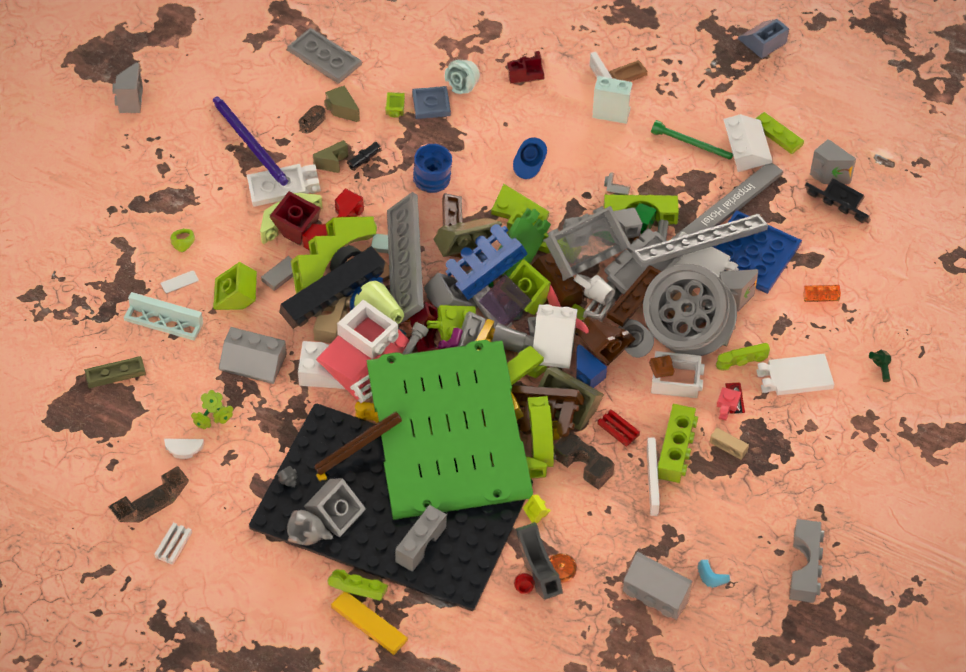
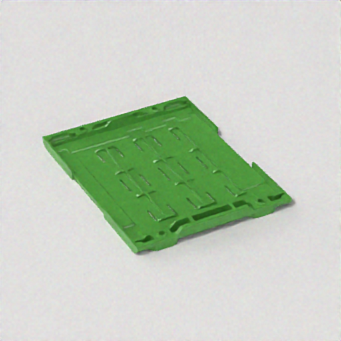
(499, 437)

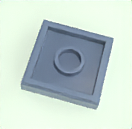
(431, 102)

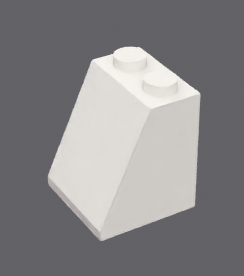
(555, 335)

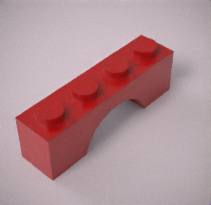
(346, 205)

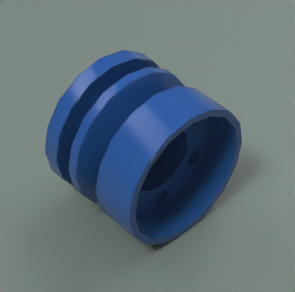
(432, 168)

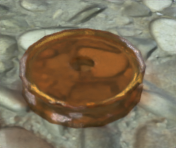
(567, 562)

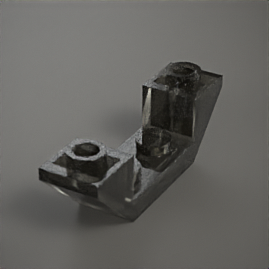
(134, 512)

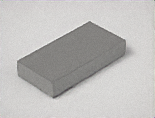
(278, 274)

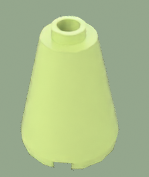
(381, 299)

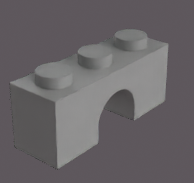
(427, 528)

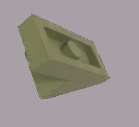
(329, 158)

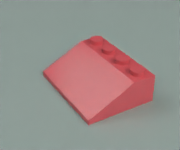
(348, 363)

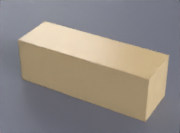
(729, 443)

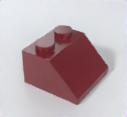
(294, 217)

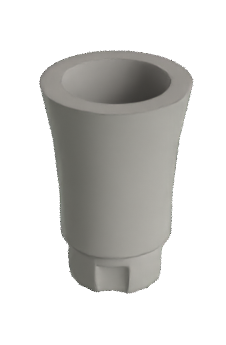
(512, 339)

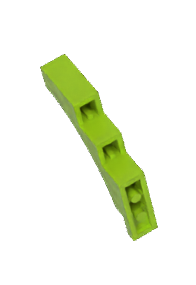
(340, 232)

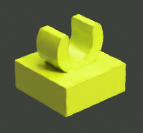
(536, 509)

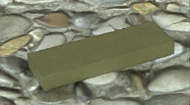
(115, 372)

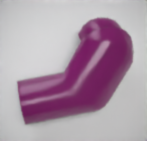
(453, 341)

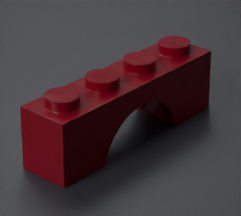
(430, 313)

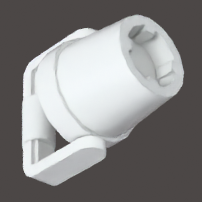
(596, 288)

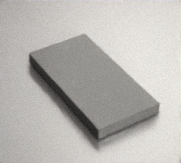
(324, 55)

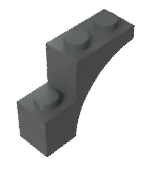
(537, 561)

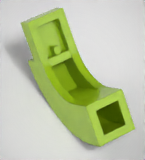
(541, 430)

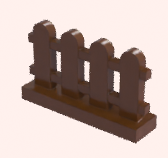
(558, 399)

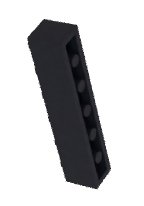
(332, 287)

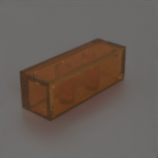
(821, 293)

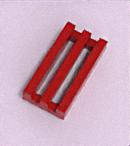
(620, 425)

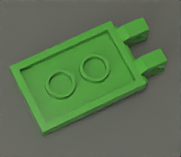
(528, 235)

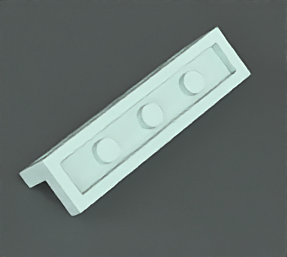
(166, 312)

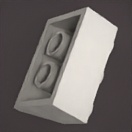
(252, 355)
(657, 586)

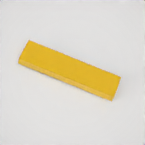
(369, 622)

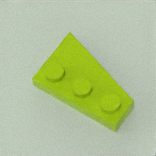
(511, 200)

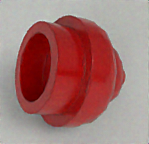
(524, 583)

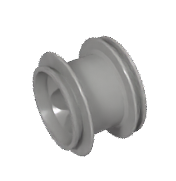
(719, 319)

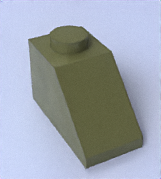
(341, 104)

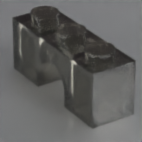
(573, 449)

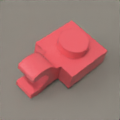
(727, 401)

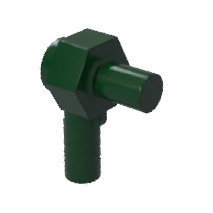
(882, 360)

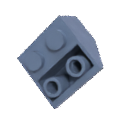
(765, 37)

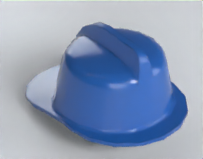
(529, 158)

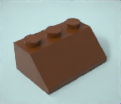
(567, 291)

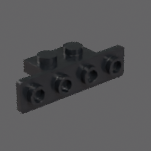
(841, 196)

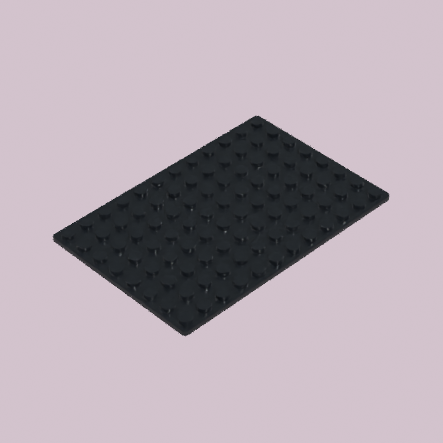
(452, 566)

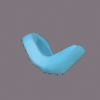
(709, 577)

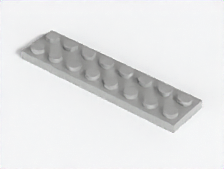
(405, 255)

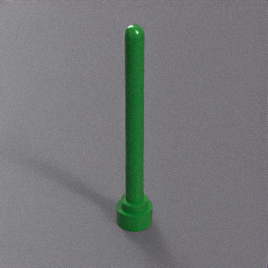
(659, 128)

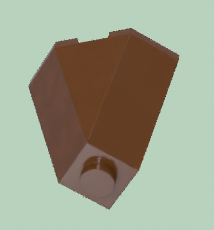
(605, 339)

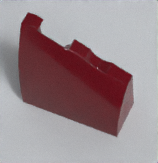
(526, 69)

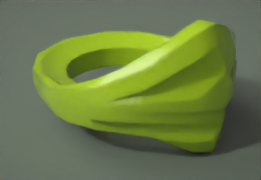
(182, 244)

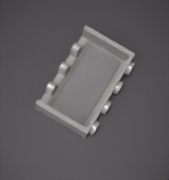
(587, 241)

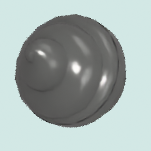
(288, 476)

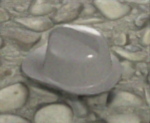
(644, 339)

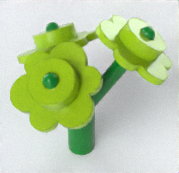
(213, 404)

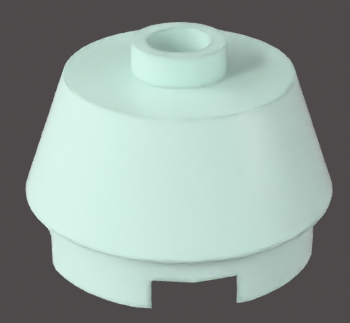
(462, 76)

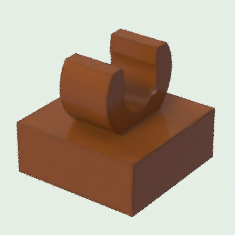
(662, 366)

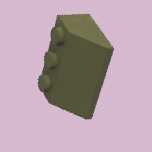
(456, 237)
(557, 378)

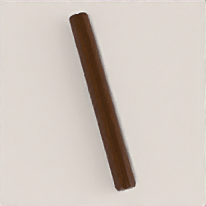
(358, 443)

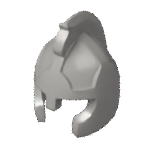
(306, 528)

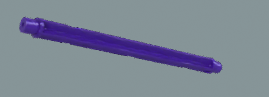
(251, 142)

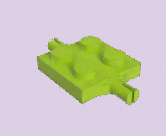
(449, 318)

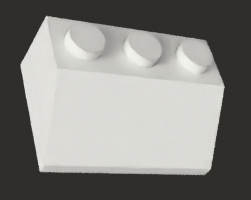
(747, 142)

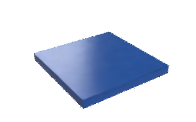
(765, 251)

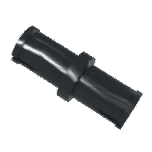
(364, 156)

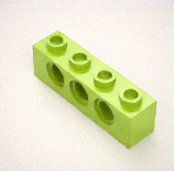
(679, 417)

